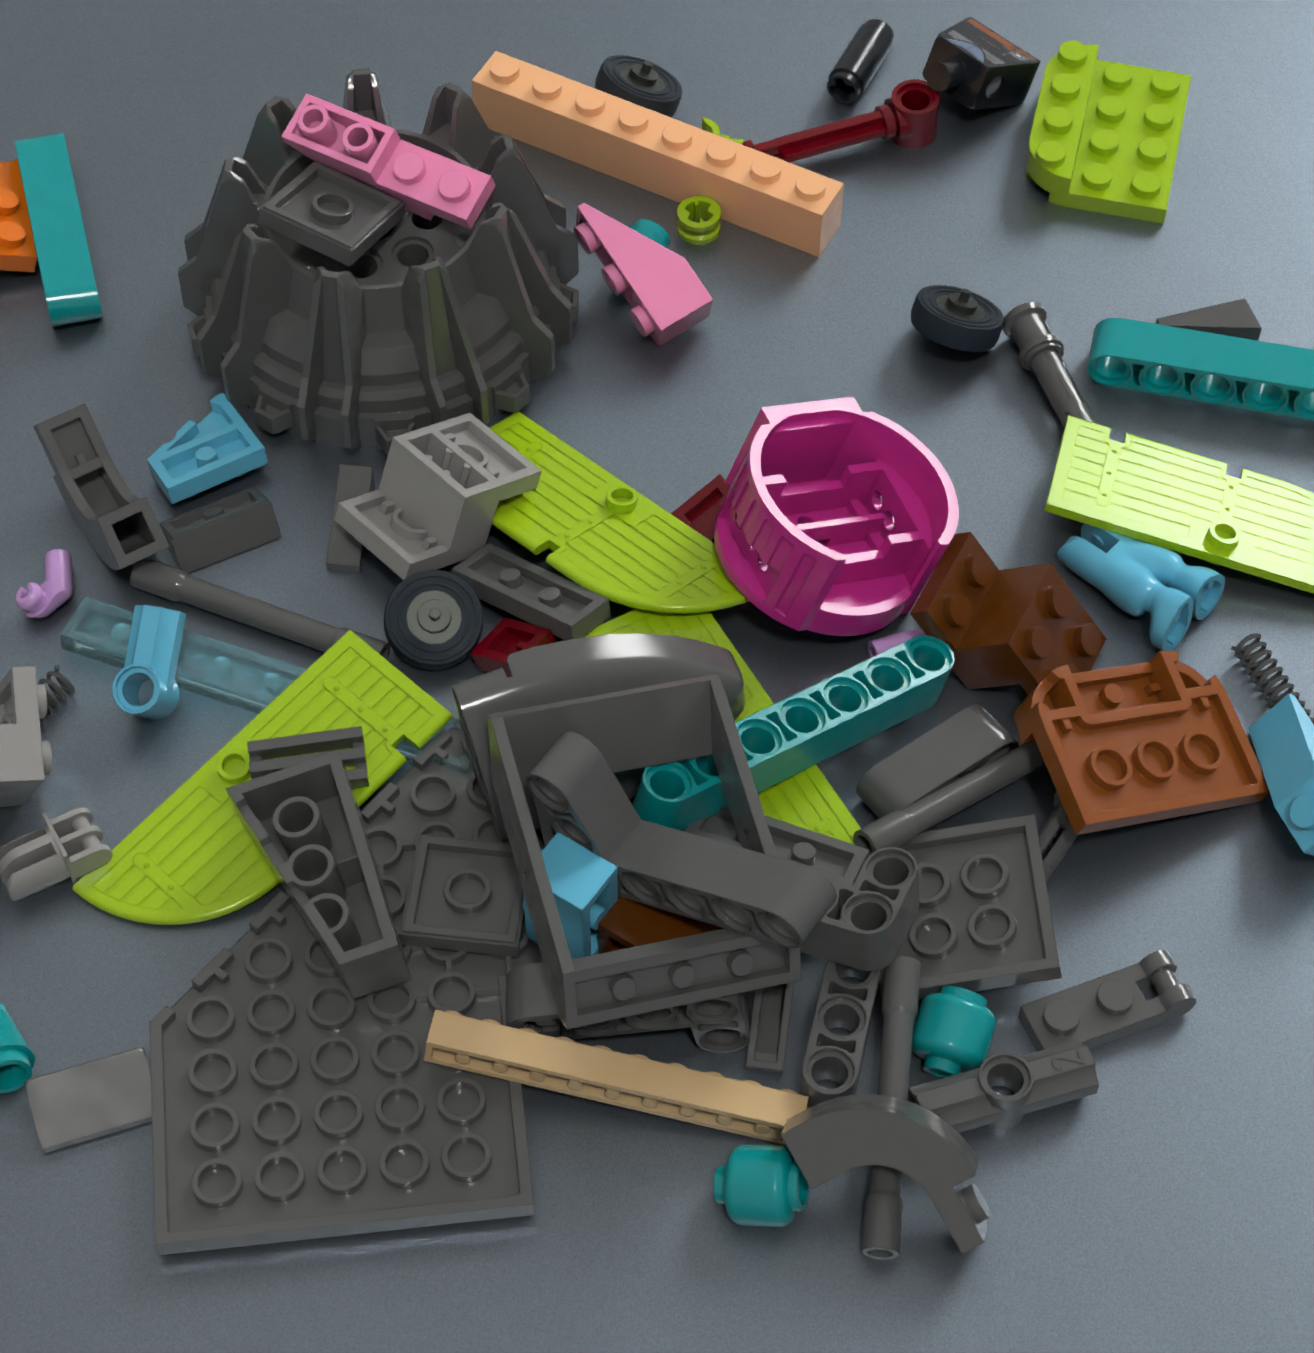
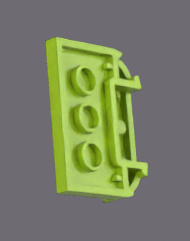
(1106, 134)

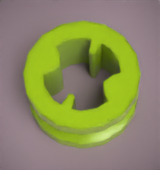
(698, 232)

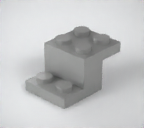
(437, 495)
(22, 752)

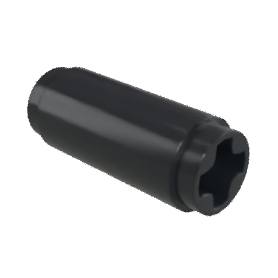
(860, 61)

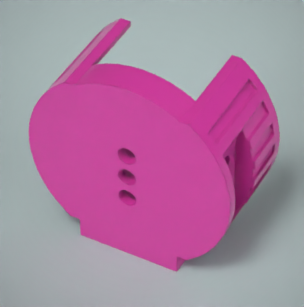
(853, 556)

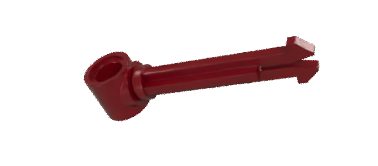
(906, 118)

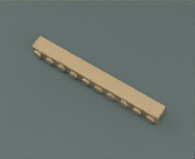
(611, 1076)

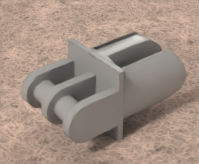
(53, 853)

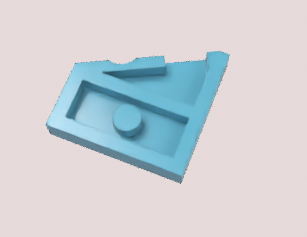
(206, 453)

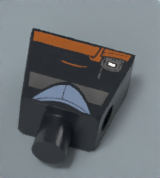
(979, 67)

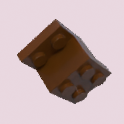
(1006, 621)

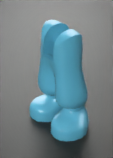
(1144, 580)

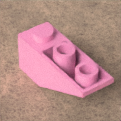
(652, 278)

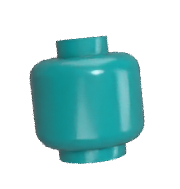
(953, 1031)
(761, 1186)

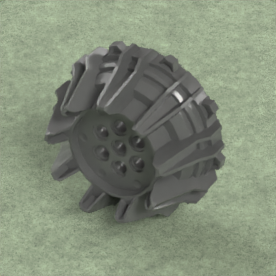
(411, 330)

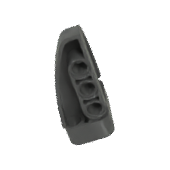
(582, 670)

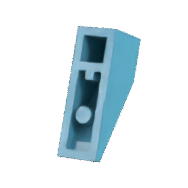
(1286, 756)

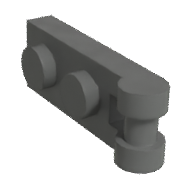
(1108, 1005)

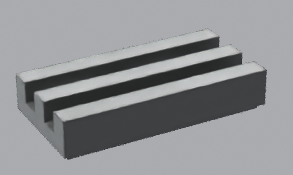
(309, 743)

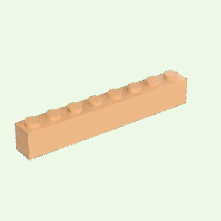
(658, 152)

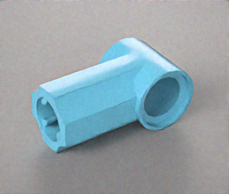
(151, 655)

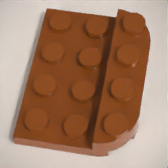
(1140, 743)

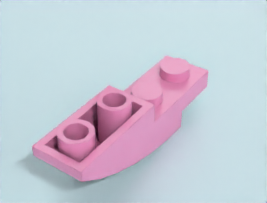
(383, 161)

